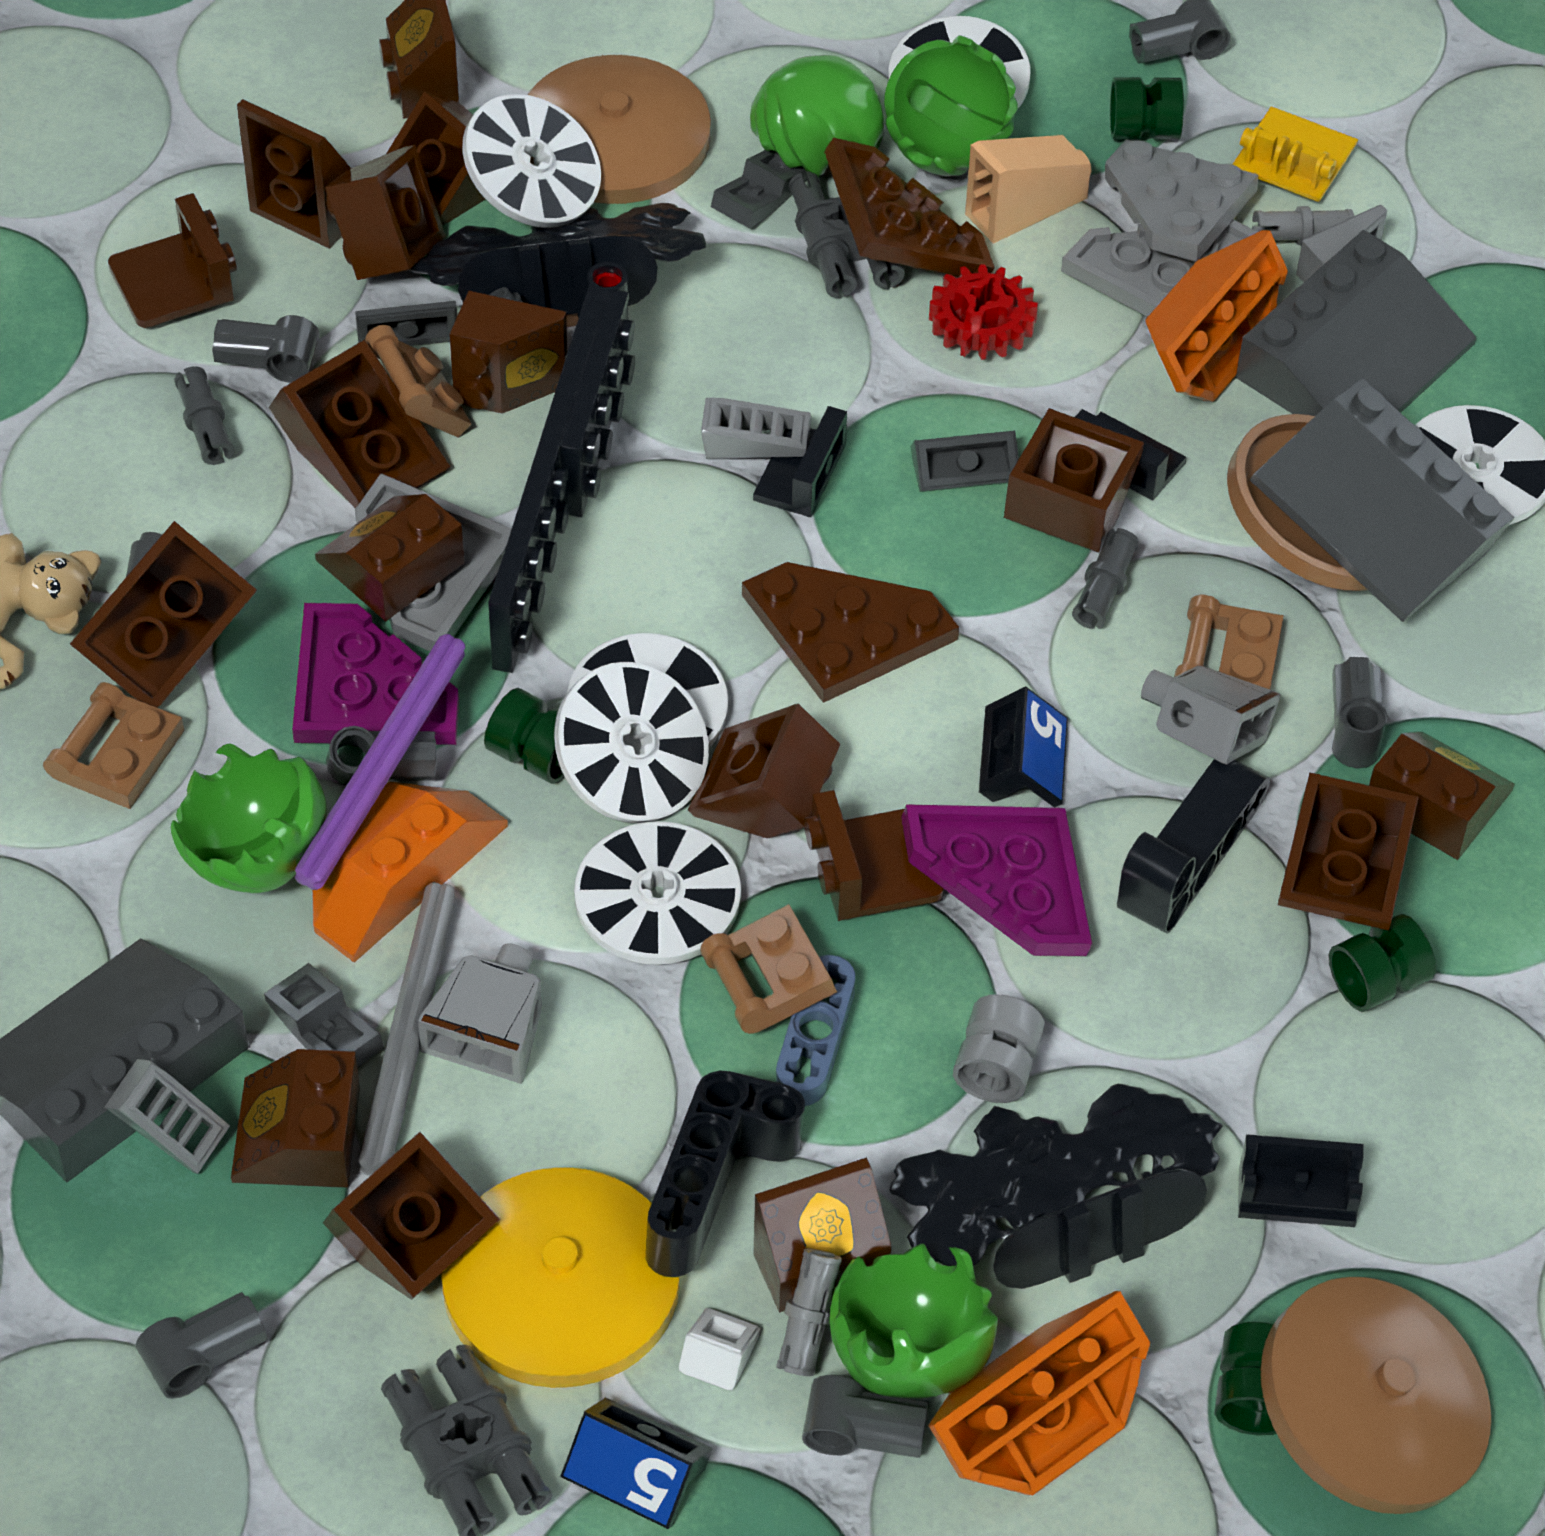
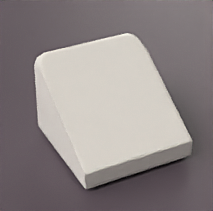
(718, 1348)

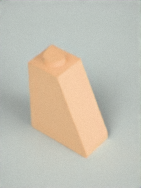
(1023, 182)

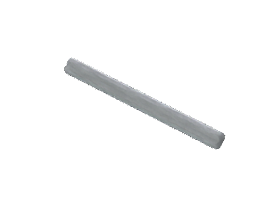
(403, 1040)

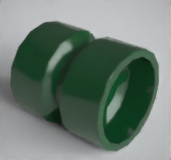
(1146, 108)
(524, 731)
(1379, 964)
(1239, 1388)

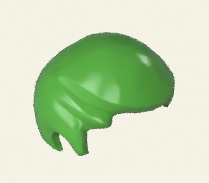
(947, 100)
(812, 103)
(249, 820)
(912, 1323)

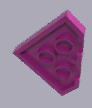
(357, 676)
(1006, 867)

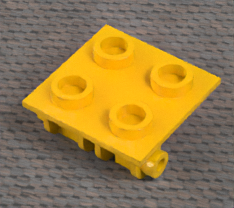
(1294, 153)

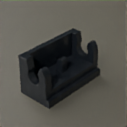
(1300, 1180)

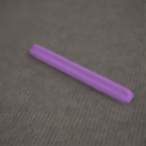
(379, 762)

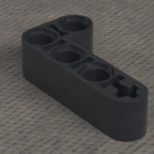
(1170, 870)
(724, 1118)

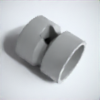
(998, 1048)

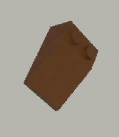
(289, 173)
(354, 427)
(163, 616)
(1348, 851)

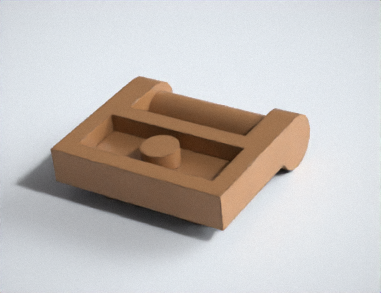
(420, 382)
(1248, 644)
(127, 756)
(784, 960)

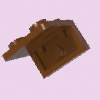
(176, 272)
(864, 861)

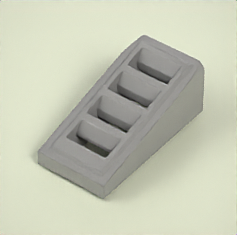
(1324, 245)
(726, 426)
(133, 1090)

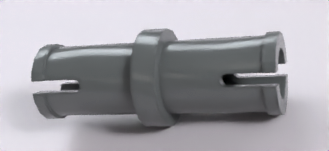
(204, 415)
(1105, 578)

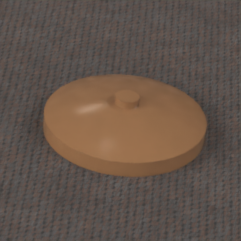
(641, 119)
(1266, 521)
(1375, 1395)

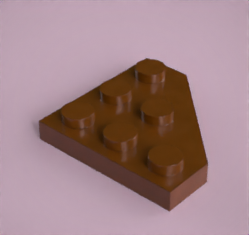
(899, 218)
(846, 626)

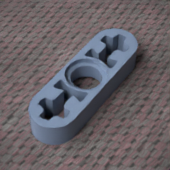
(821, 1051)

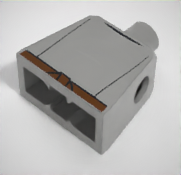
(1212, 711)
(485, 1014)

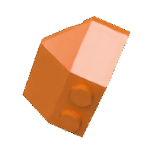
(1210, 311)
(399, 849)
(1046, 1399)

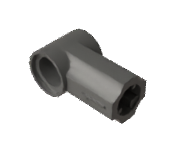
(1193, 29)
(280, 348)
(1357, 712)
(416, 764)
(186, 1351)
(847, 1418)

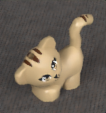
(47, 588)

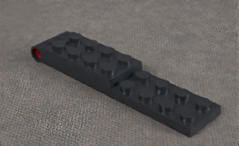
(565, 459)

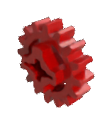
(983, 311)

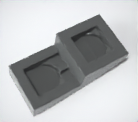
(758, 190)
(319, 1016)

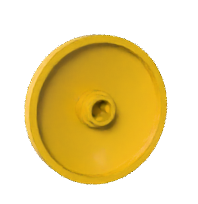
(560, 1280)

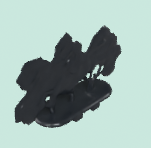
(554, 262)
(1039, 1170)

